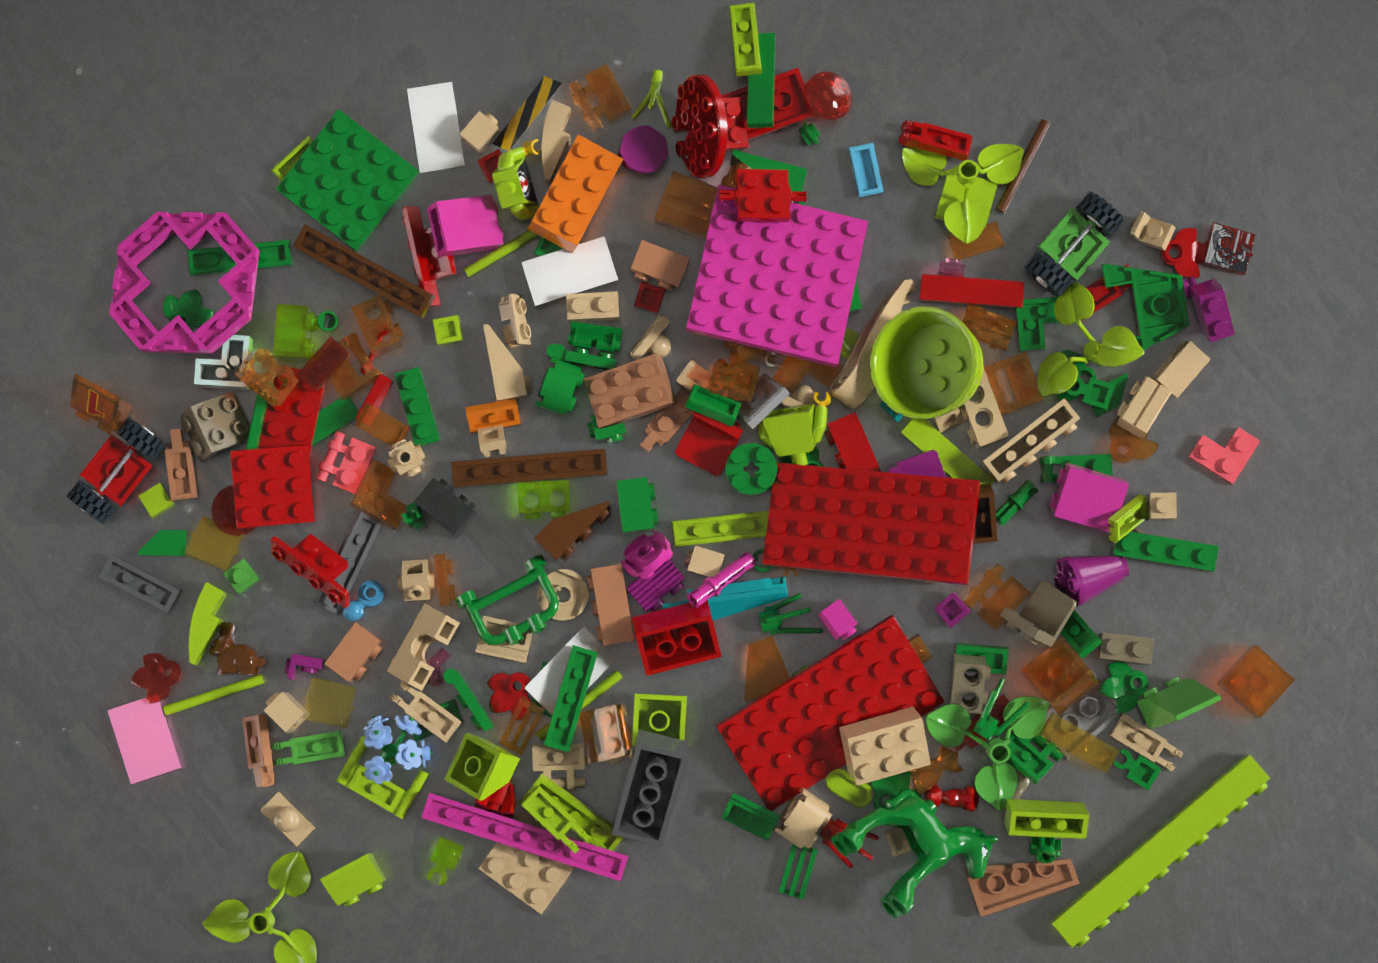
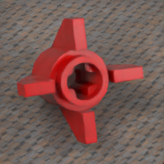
(500, 802)

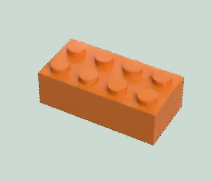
(575, 193)

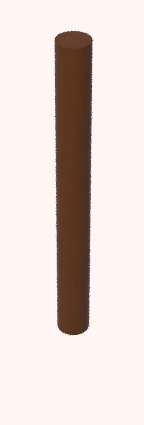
(1025, 162)

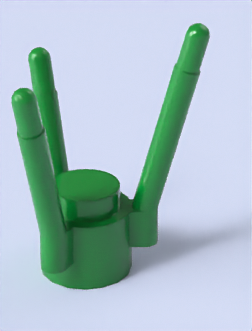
(771, 619)
(987, 724)

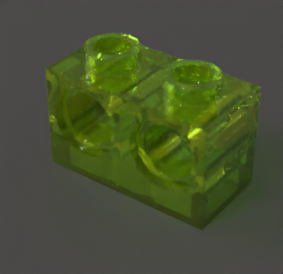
(544, 491)

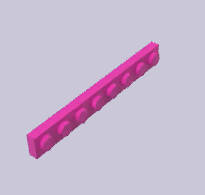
(523, 836)

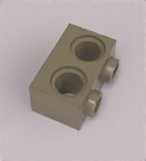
(973, 684)

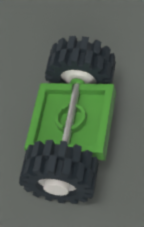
(1074, 244)

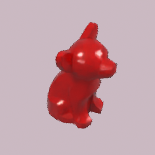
(959, 798)

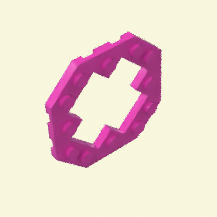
(176, 335)

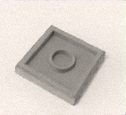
(766, 397)

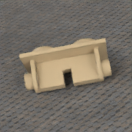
(514, 309)

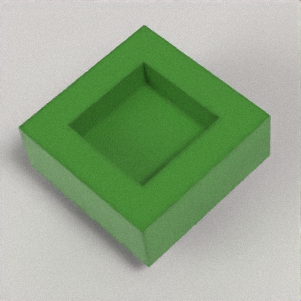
(241, 576)

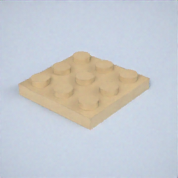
(526, 874)

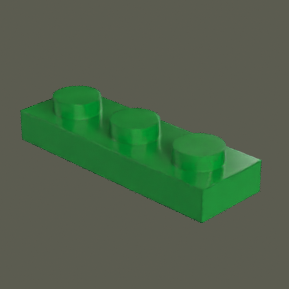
(417, 407)

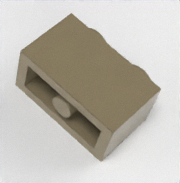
(1125, 648)

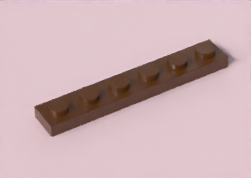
(364, 271)
(529, 468)

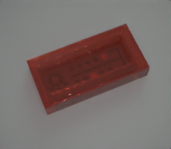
(323, 364)

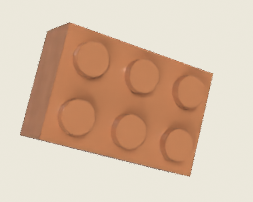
(630, 391)

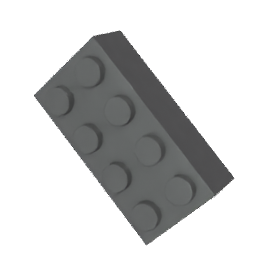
(650, 787)

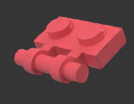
(353, 466)

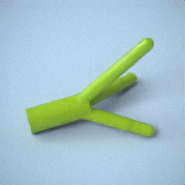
(653, 93)

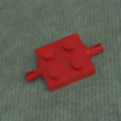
(762, 195)

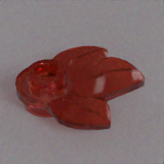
(153, 678)

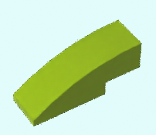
(204, 622)

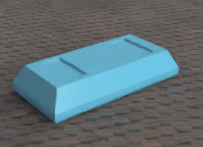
(865, 170)

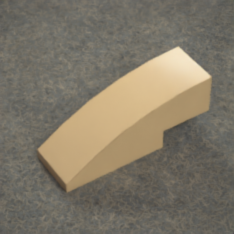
(554, 139)

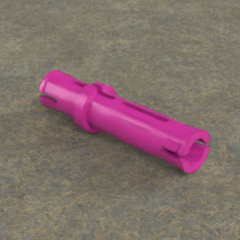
(713, 585)

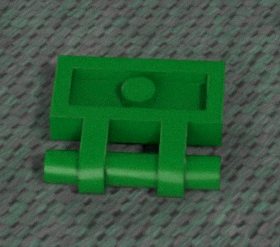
(1029, 760)

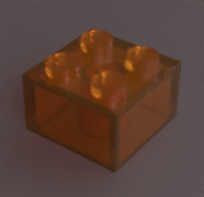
(1060, 676)
(1255, 681)

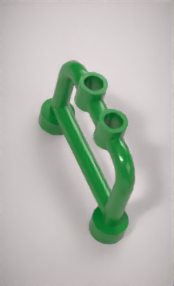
(513, 634)

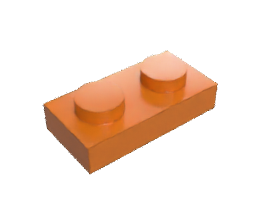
(493, 414)

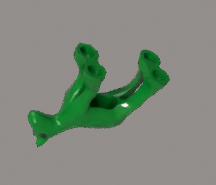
(926, 837)

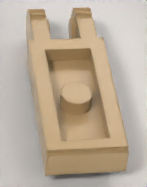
(428, 713)
(1143, 741)

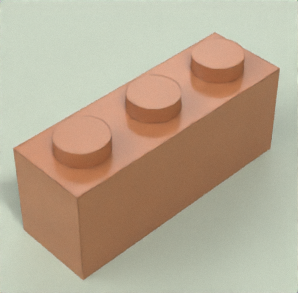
(611, 605)

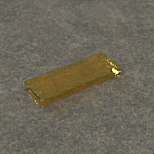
(1079, 742)

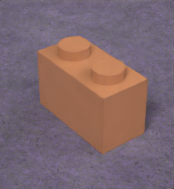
(660, 266)
(354, 653)

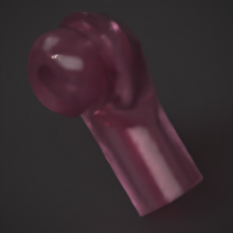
(436, 661)

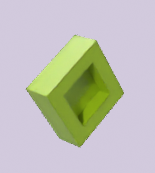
(447, 330)
(156, 500)

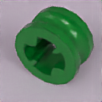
(756, 567)

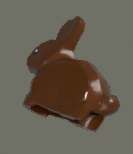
(234, 657)

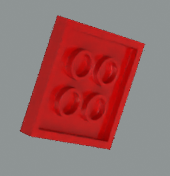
(272, 486)

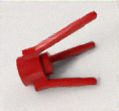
(833, 828)

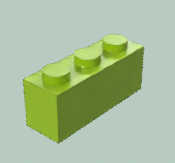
(1046, 818)

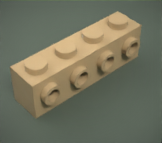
(1032, 439)

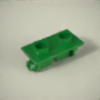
(600, 336)

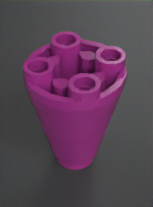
(1089, 576)

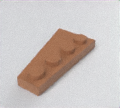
(1019, 883)

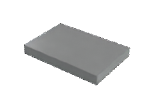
(1089, 713)

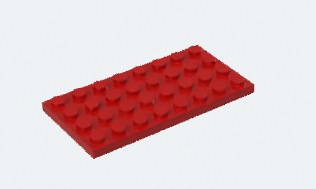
(871, 523)
(793, 730)

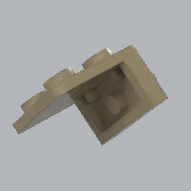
(215, 425)
(1042, 615)

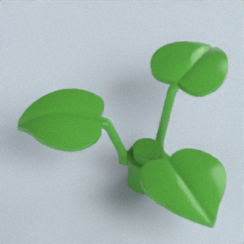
(998, 781)

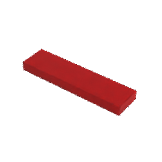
(972, 291)

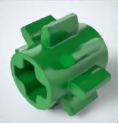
(1045, 848)

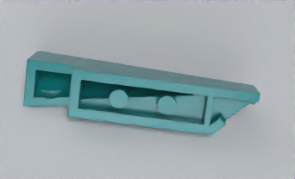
(743, 596)

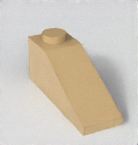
(506, 372)

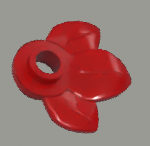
(1189, 253)
(505, 695)

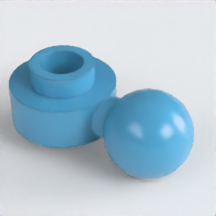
(355, 609)

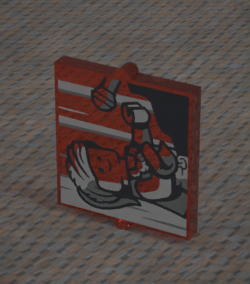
(1228, 248)

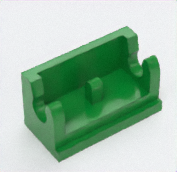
(750, 816)

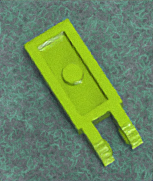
(553, 817)

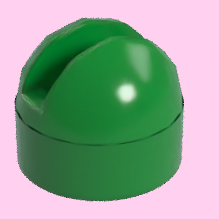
(332, 323)

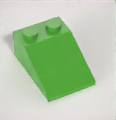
(1175, 701)

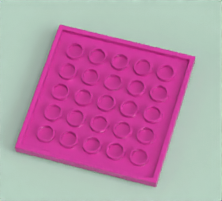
(778, 281)

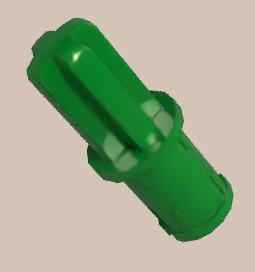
(1015, 502)

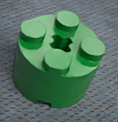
(559, 386)
(760, 458)

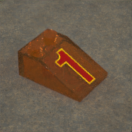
(98, 404)

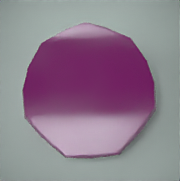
(643, 149)

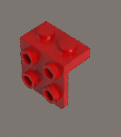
(708, 443)

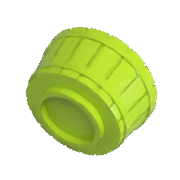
(925, 363)

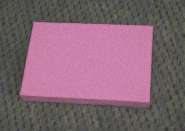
(144, 740)

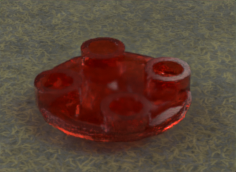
(828, 96)
(224, 513)

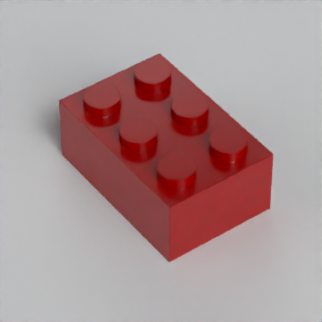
(676, 637)

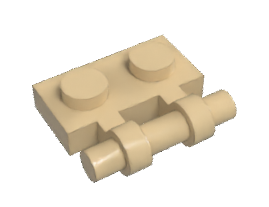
(551, 759)

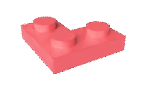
(1226, 461)

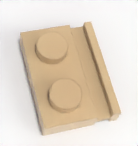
(516, 652)

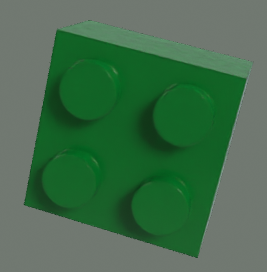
(635, 506)

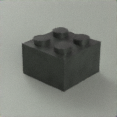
(445, 507)

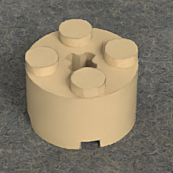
(803, 818)

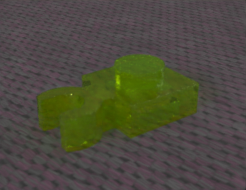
(446, 856)

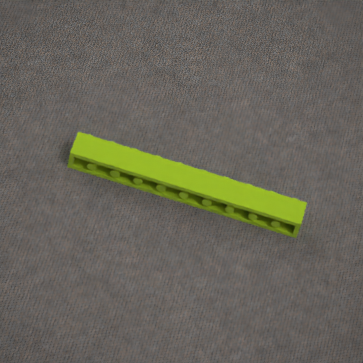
(1159, 851)

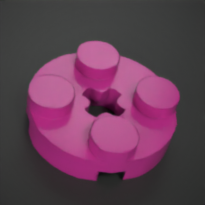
(646, 555)

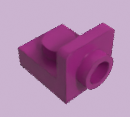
(308, 664)

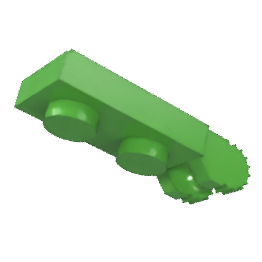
(311, 748)

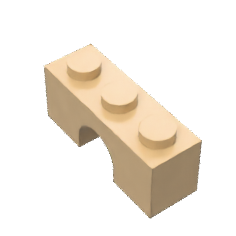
(410, 660)

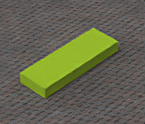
(745, 39)

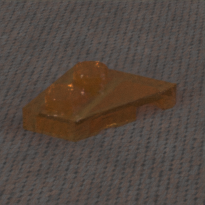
(764, 668)

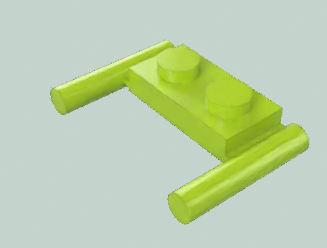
(386, 794)

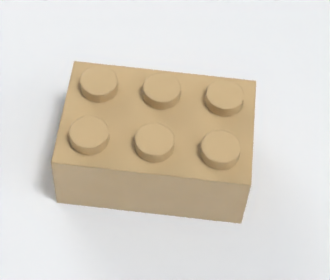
(885, 746)

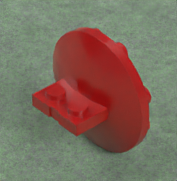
(711, 123)

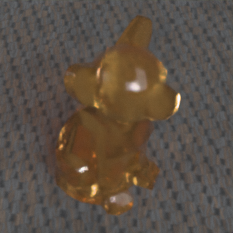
(928, 776)

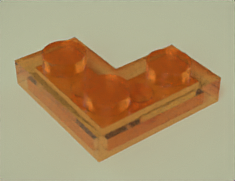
(795, 369)
(372, 496)

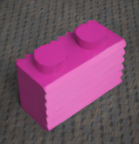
(838, 620)

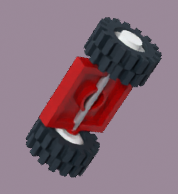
(116, 470)

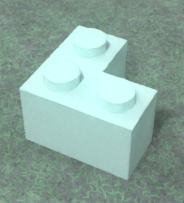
(220, 373)

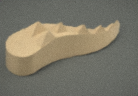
(855, 379)

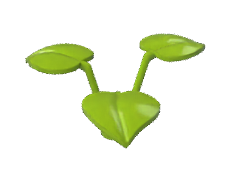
(965, 219)
(1117, 346)
(231, 922)

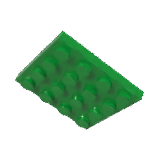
(347, 180)

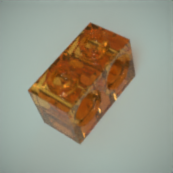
(374, 327)
(264, 382)

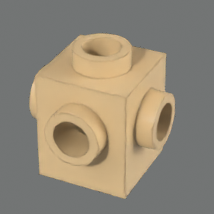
(411, 467)
(417, 585)

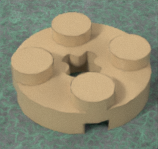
(576, 588)

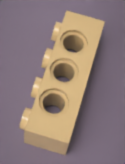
(996, 429)

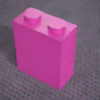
(465, 225)
(1087, 496)

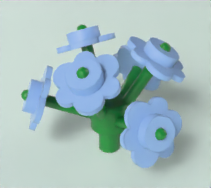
(406, 754)

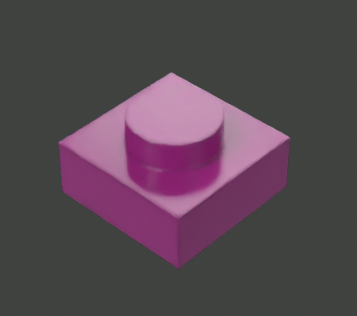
(952, 609)

